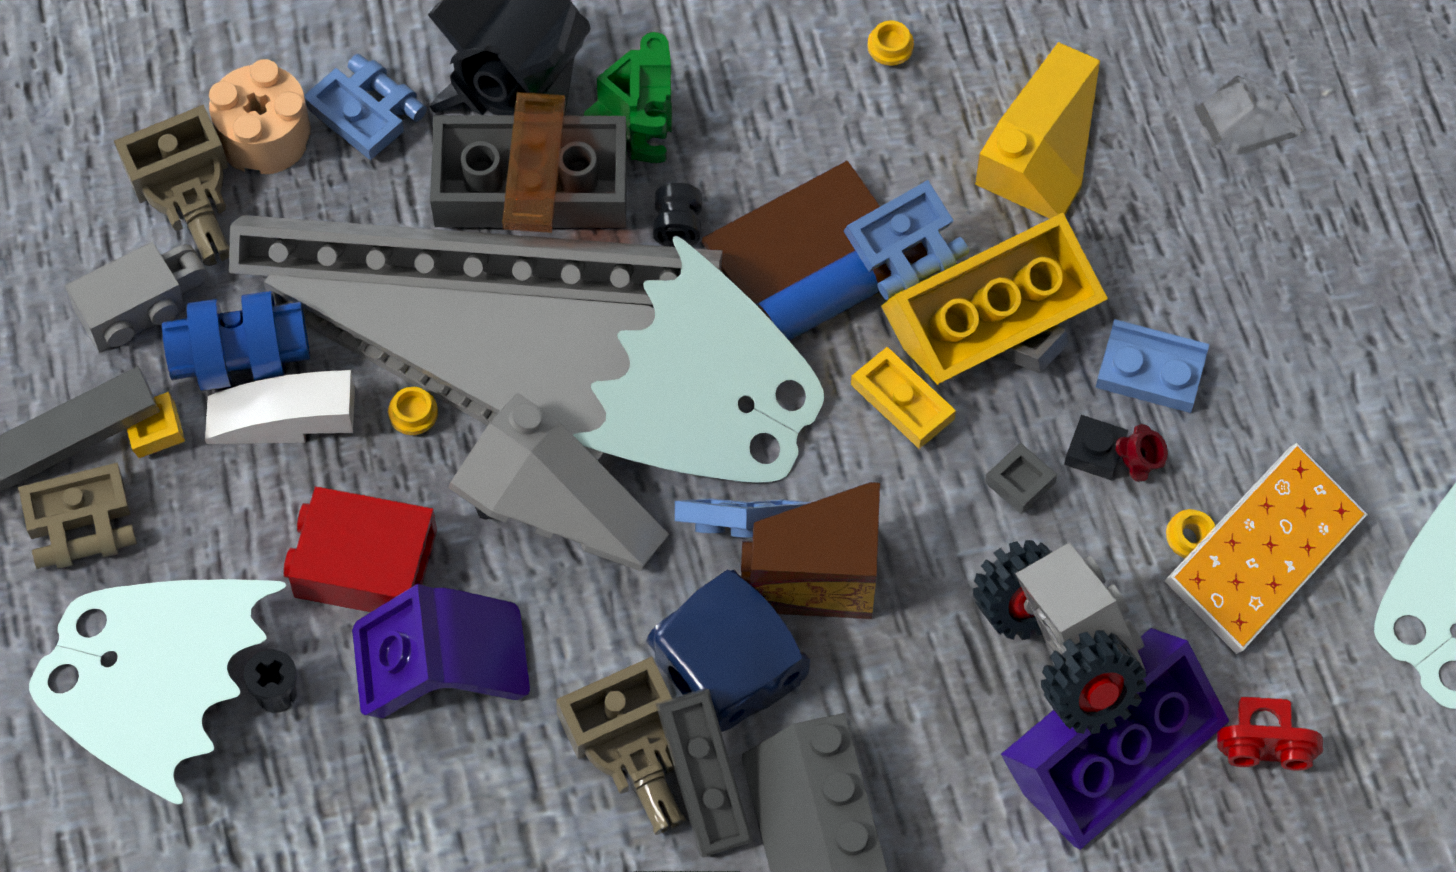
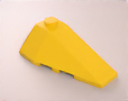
(1043, 136)

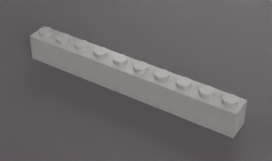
(452, 259)

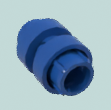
(253, 338)

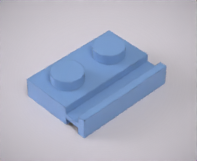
(1152, 366)

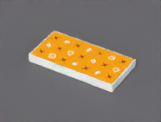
(1265, 548)

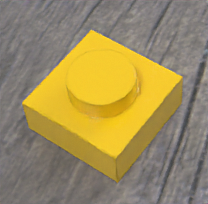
(158, 430)

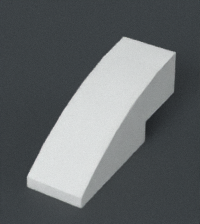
(282, 409)

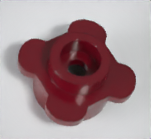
(1142, 452)

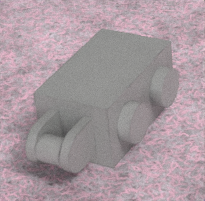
(134, 293)

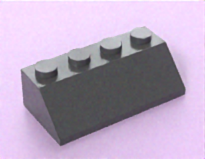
(473, 166)
(813, 800)

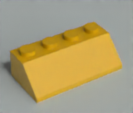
(995, 300)

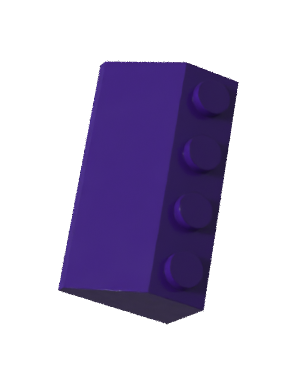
(1094, 778)

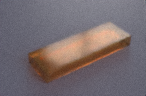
(534, 162)

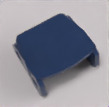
(732, 646)

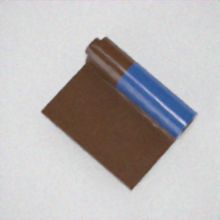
(797, 257)

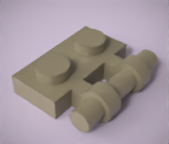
(75, 502)

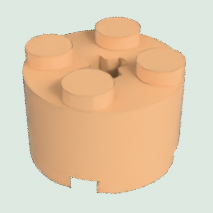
(260, 117)

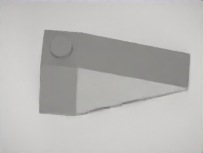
(544, 477)

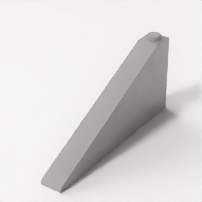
(478, 345)

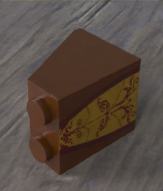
(818, 556)

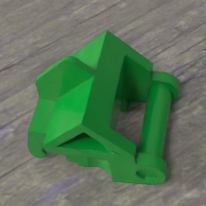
(641, 91)

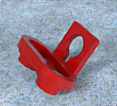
(1250, 743)

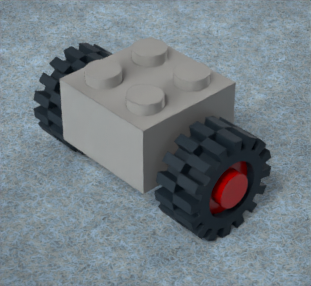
(1081, 622)

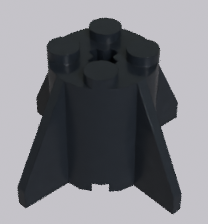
(508, 50)

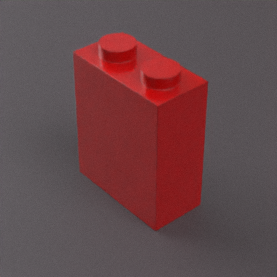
(358, 549)

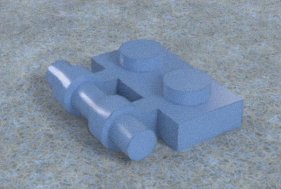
(358, 116)
(899, 226)

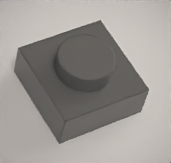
(1021, 478)

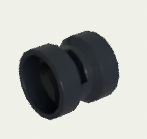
(678, 212)

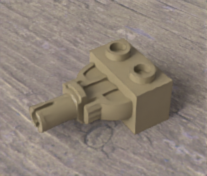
(179, 168)
(621, 730)

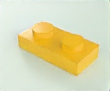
(903, 397)

